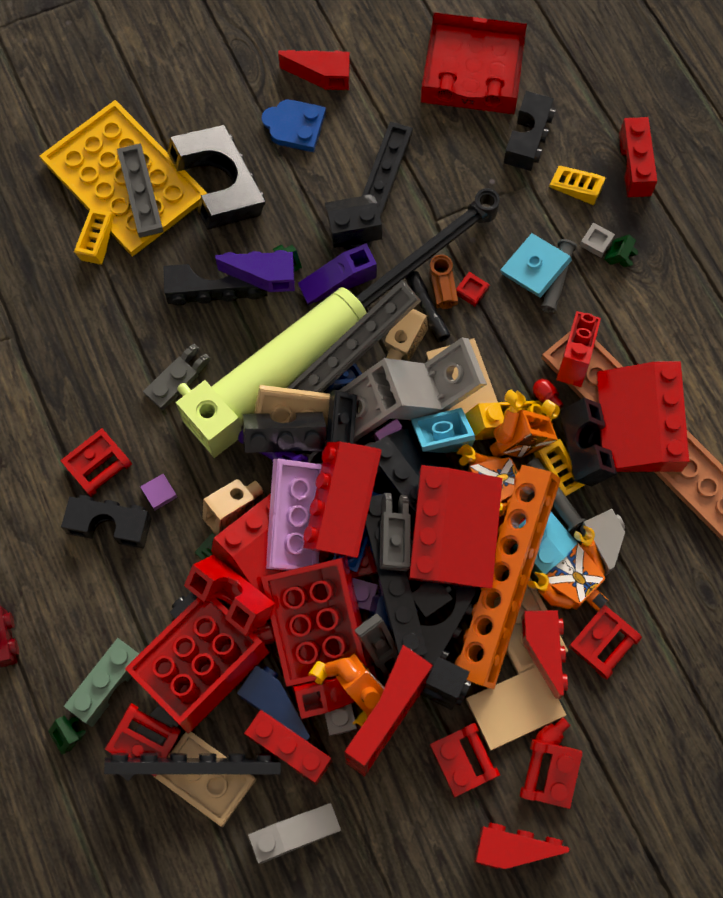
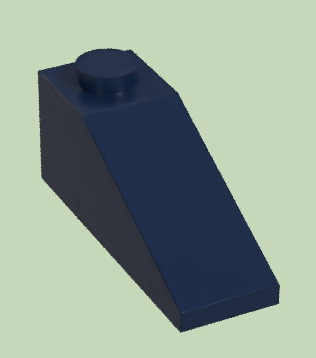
(267, 694)

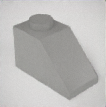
(608, 537)

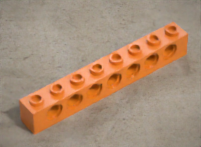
(520, 566)

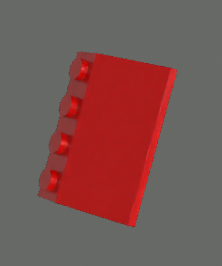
(644, 417)
(455, 527)
(245, 545)
(314, 617)
(196, 662)

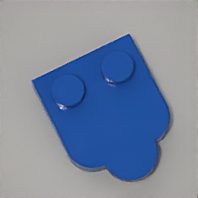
(295, 124)

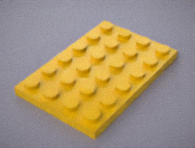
(92, 171)

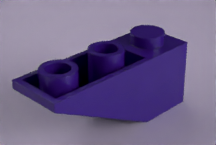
(264, 270)
(344, 271)

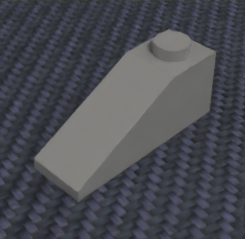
(294, 833)

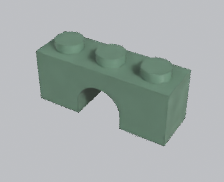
(94, 692)

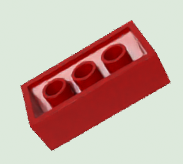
(342, 499)

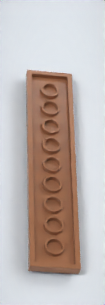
(700, 481)

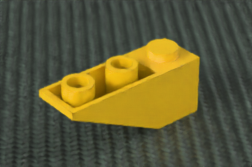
(487, 416)

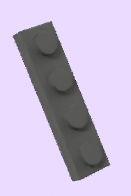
(140, 190)

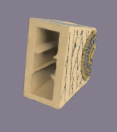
(409, 329)
(229, 504)

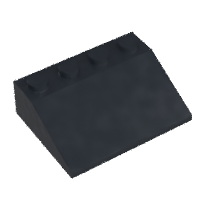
(401, 466)

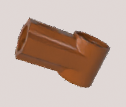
(443, 283)

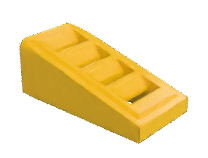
(581, 193)
(102, 238)
(562, 455)

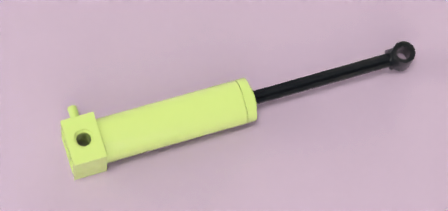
(217, 410)

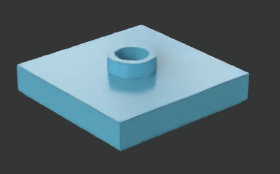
(536, 265)

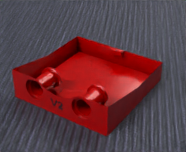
(473, 63)
(398, 697)

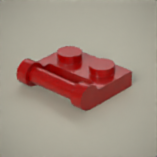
(90, 456)
(598, 635)
(128, 741)
(456, 764)
(560, 775)

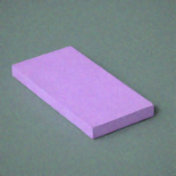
(289, 514)

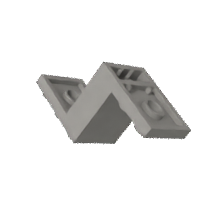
(414, 389)

